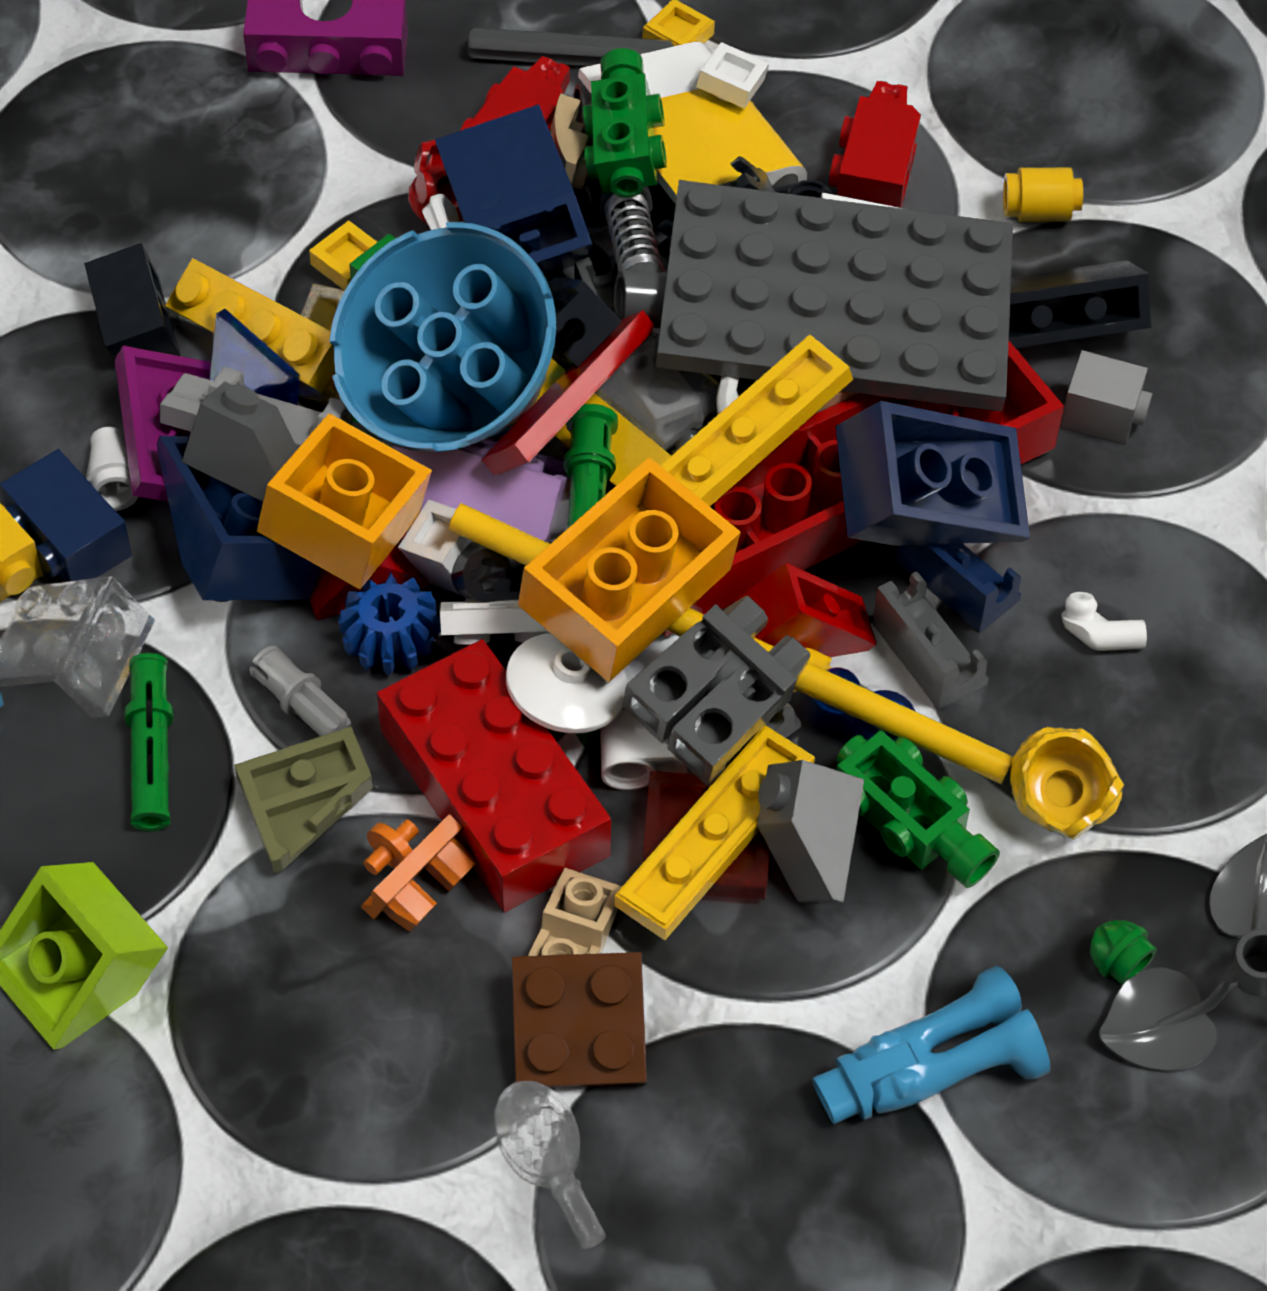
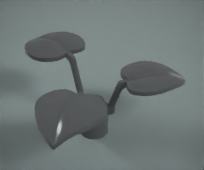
(1159, 1011)

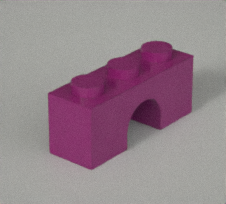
(362, 42)

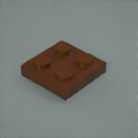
(579, 1020)

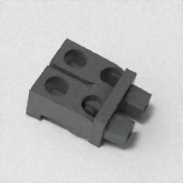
(715, 687)

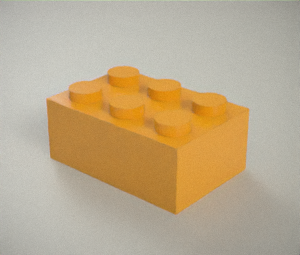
(628, 568)

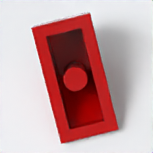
(812, 612)

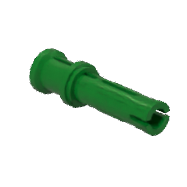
(590, 457)

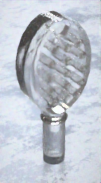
(543, 1148)

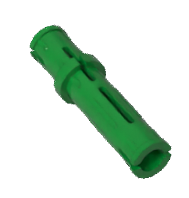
(149, 801)

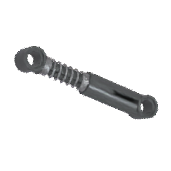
(641, 273)

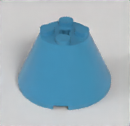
(443, 338)

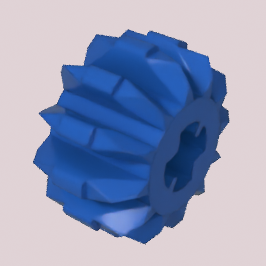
(389, 624)

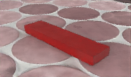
(566, 396)

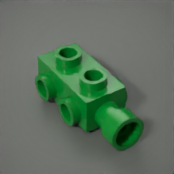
(623, 126)
(913, 804)

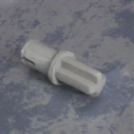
(298, 692)

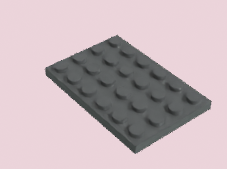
(889, 290)

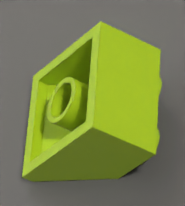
(74, 951)

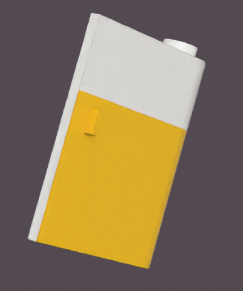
(704, 131)

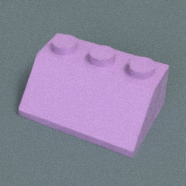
(526, 497)

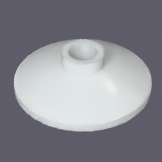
(560, 688)

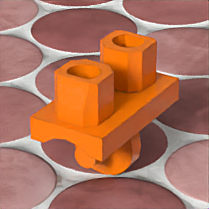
(399, 893)

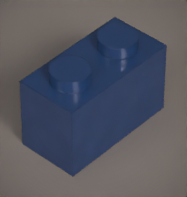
(67, 519)

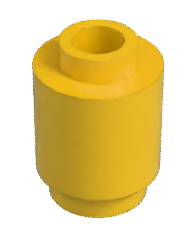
(1042, 194)

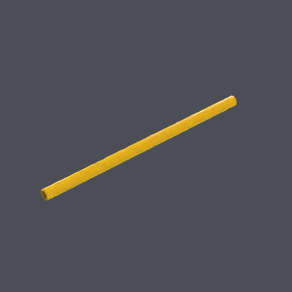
(812, 682)

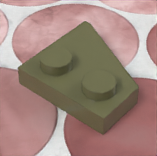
(303, 792)

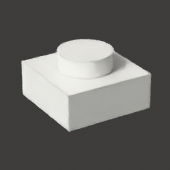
(732, 75)

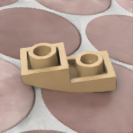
(570, 140)
(576, 916)

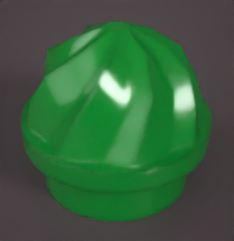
(1121, 949)

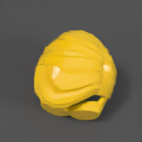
(1065, 781)

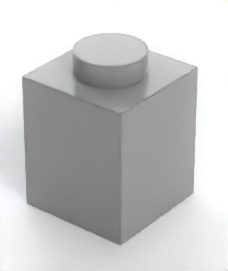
(1106, 398)

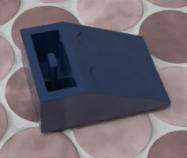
(515, 183)

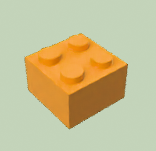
(343, 500)

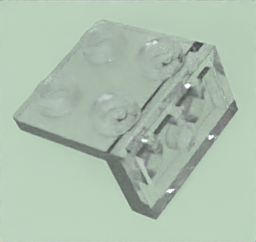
(75, 637)

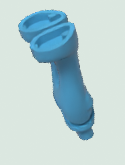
(902, 1070)

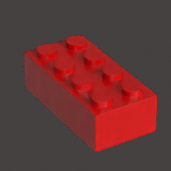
(495, 774)

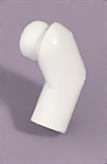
(1097, 632)

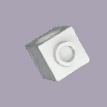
(435, 548)

